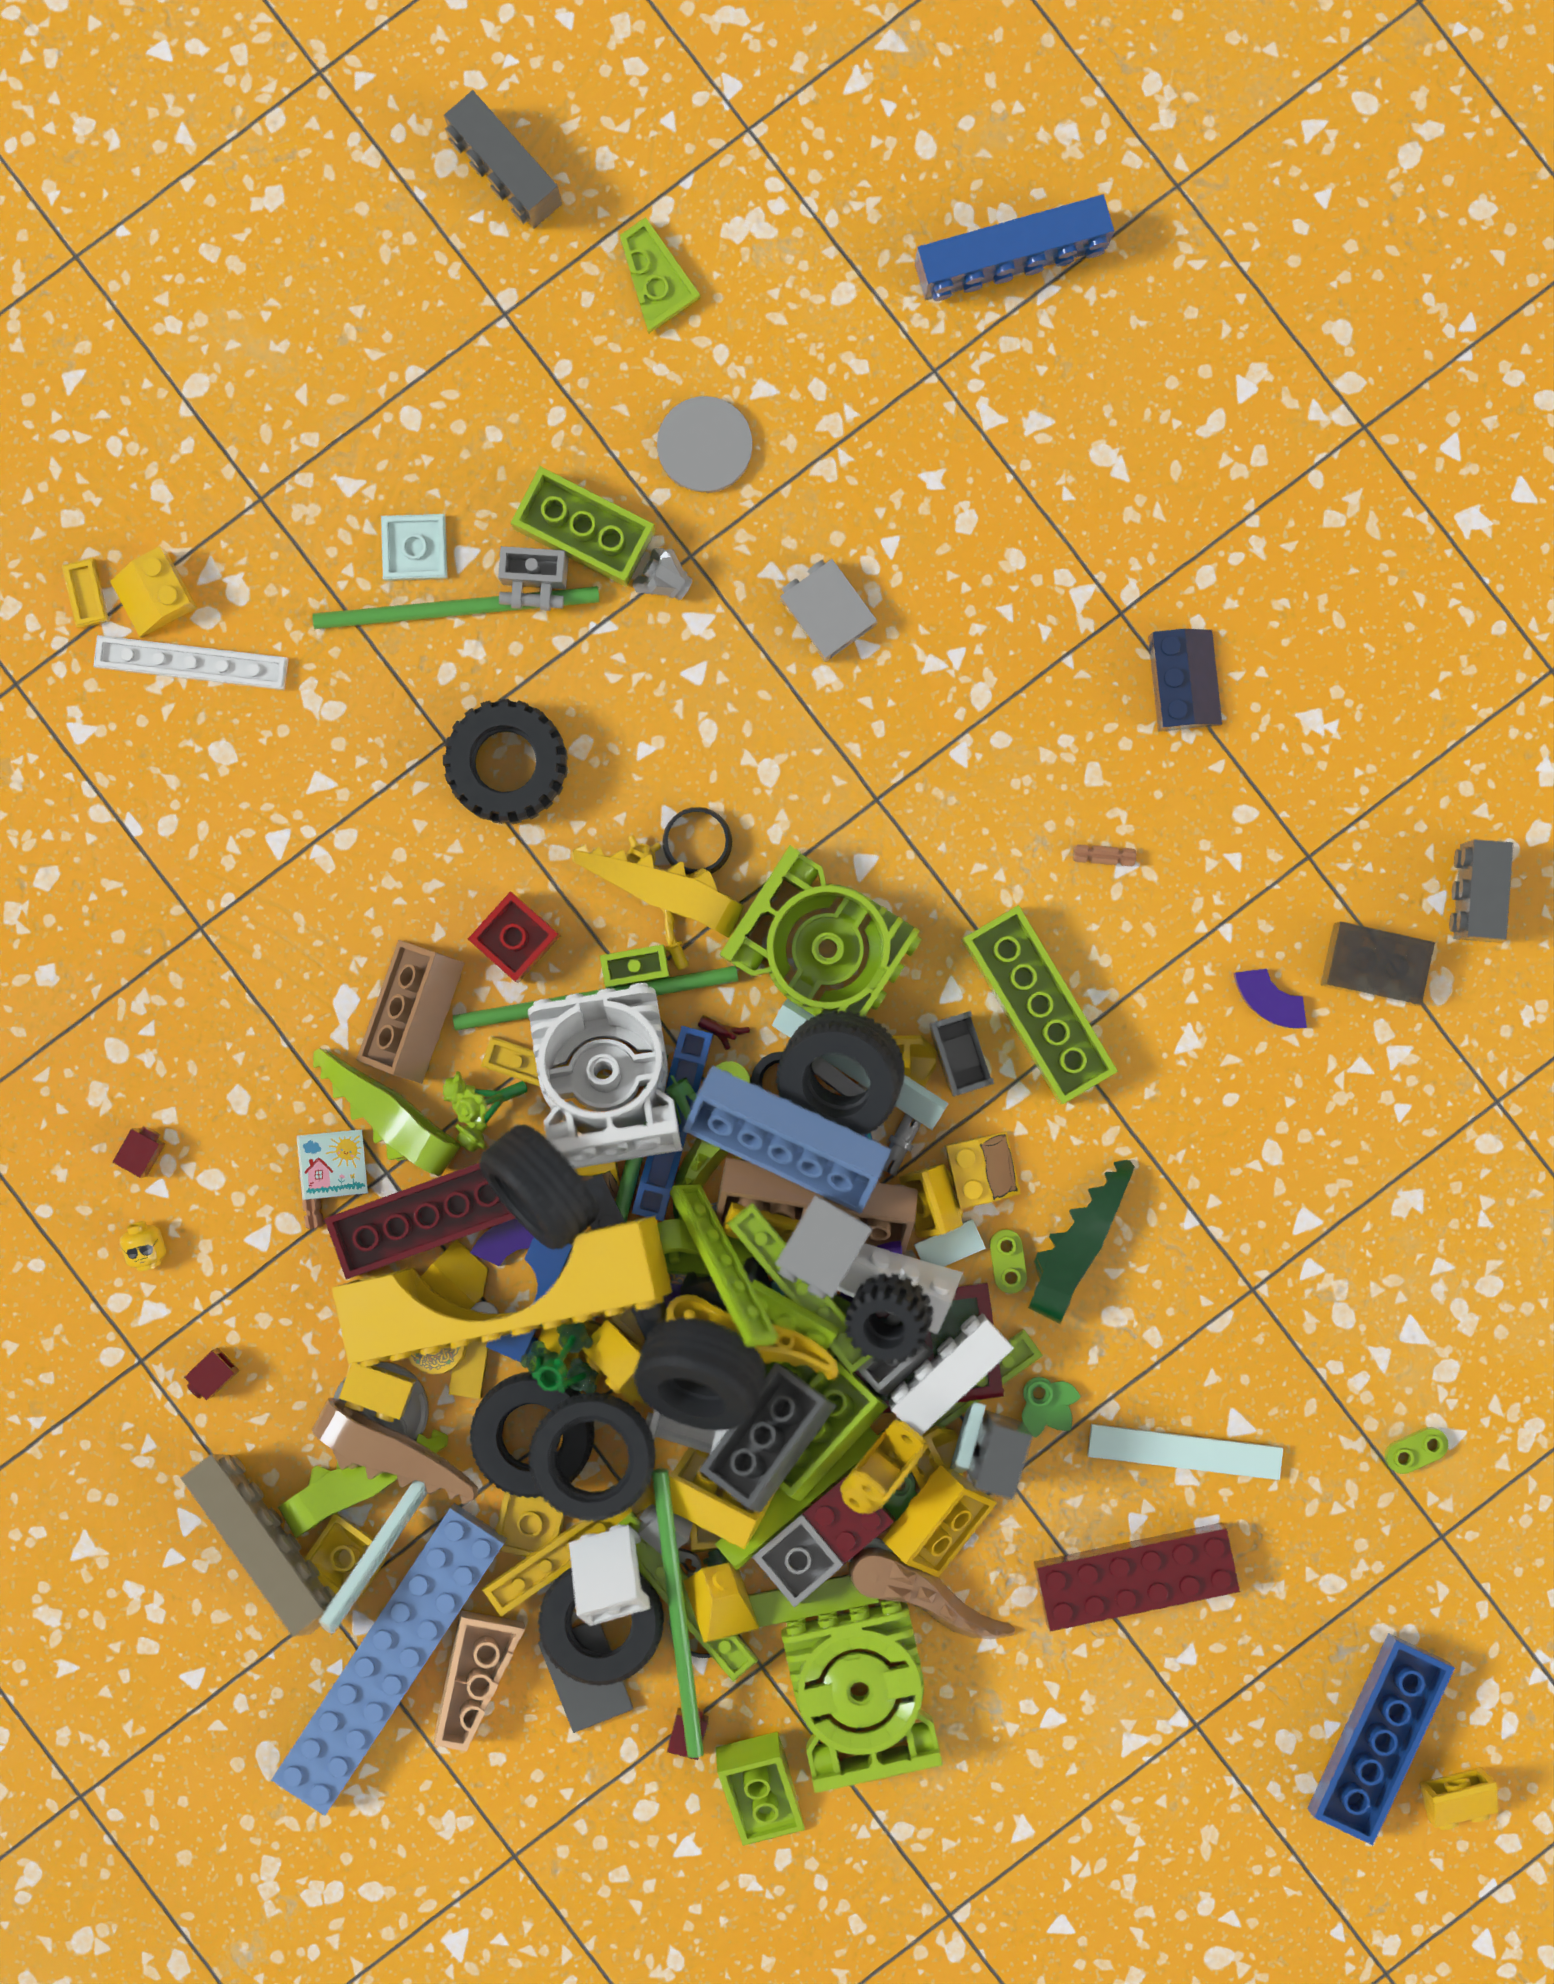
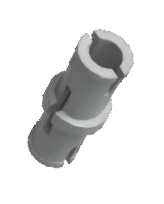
(901, 1143)

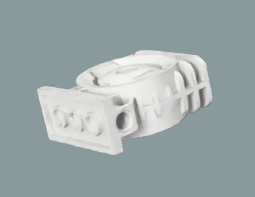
(617, 1134)

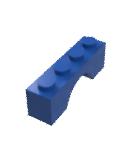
(548, 1267)

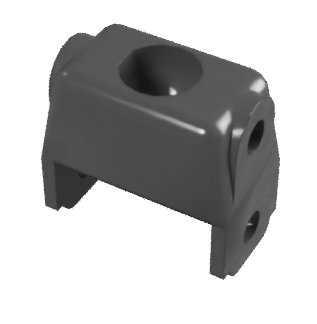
(960, 1054)

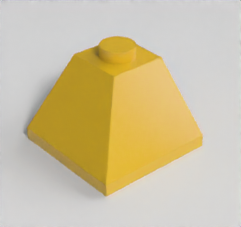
(720, 1602)

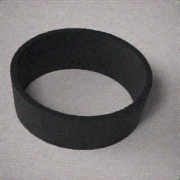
(728, 844)

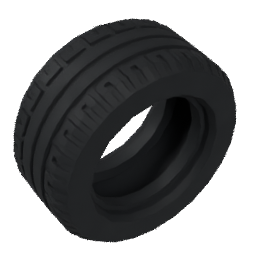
(539, 1186)
(576, 1501)

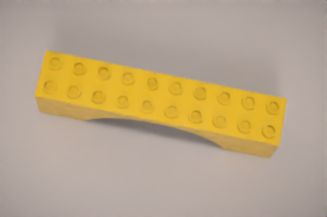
(404, 1316)

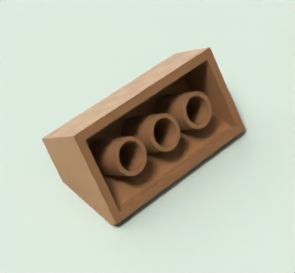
(410, 1011)

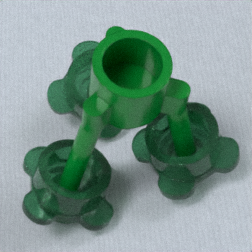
(550, 1368)

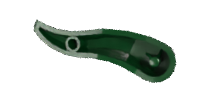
(1076, 1249)

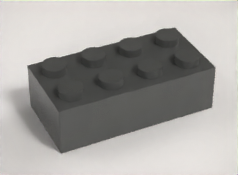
(502, 160)
(763, 1450)
(999, 1454)

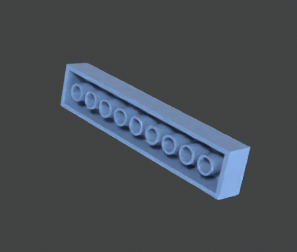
(389, 1659)

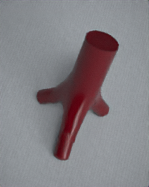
(722, 1031)

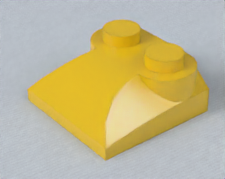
(339, 1552)

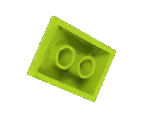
(759, 1788)

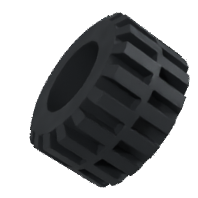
(881, 1339)

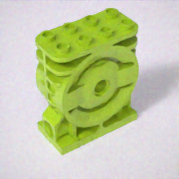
(886, 933)
(890, 1633)

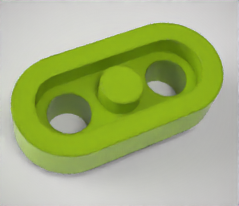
(1008, 1261)
(1416, 1447)

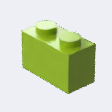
(634, 966)

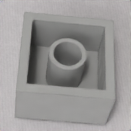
(798, 1560)

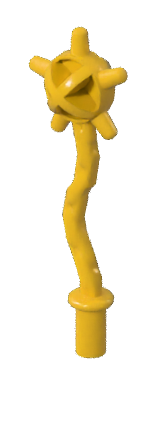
(635, 854)

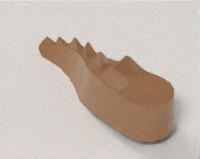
(380, 1449)
(884, 1576)

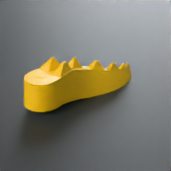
(669, 889)
(789, 1347)

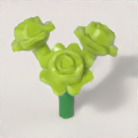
(471, 1108)

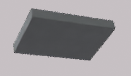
(588, 1703)

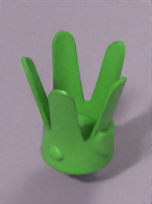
(677, 1092)

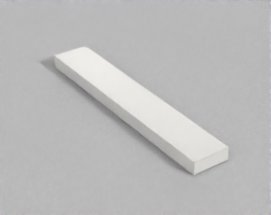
(190, 662)

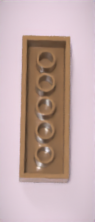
(887, 1211)

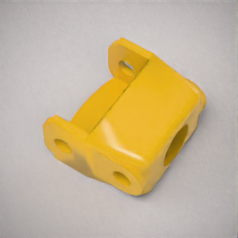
(883, 1468)

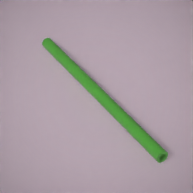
(439, 609)
(661, 986)
(677, 1612)

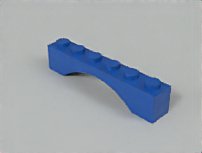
(661, 1169)

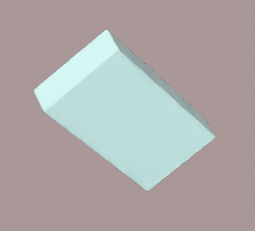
(951, 1246)

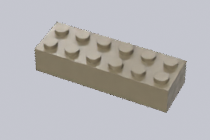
(260, 1542)

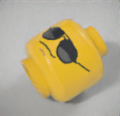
(142, 1246)

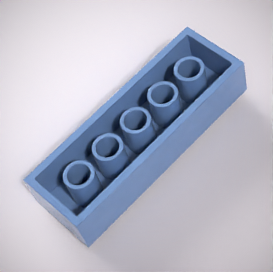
(786, 1139)

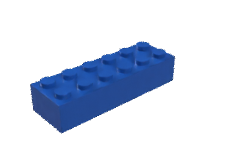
(1014, 248)
(1380, 1739)

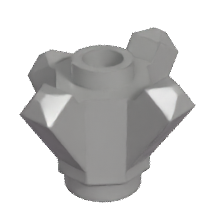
(663, 575)

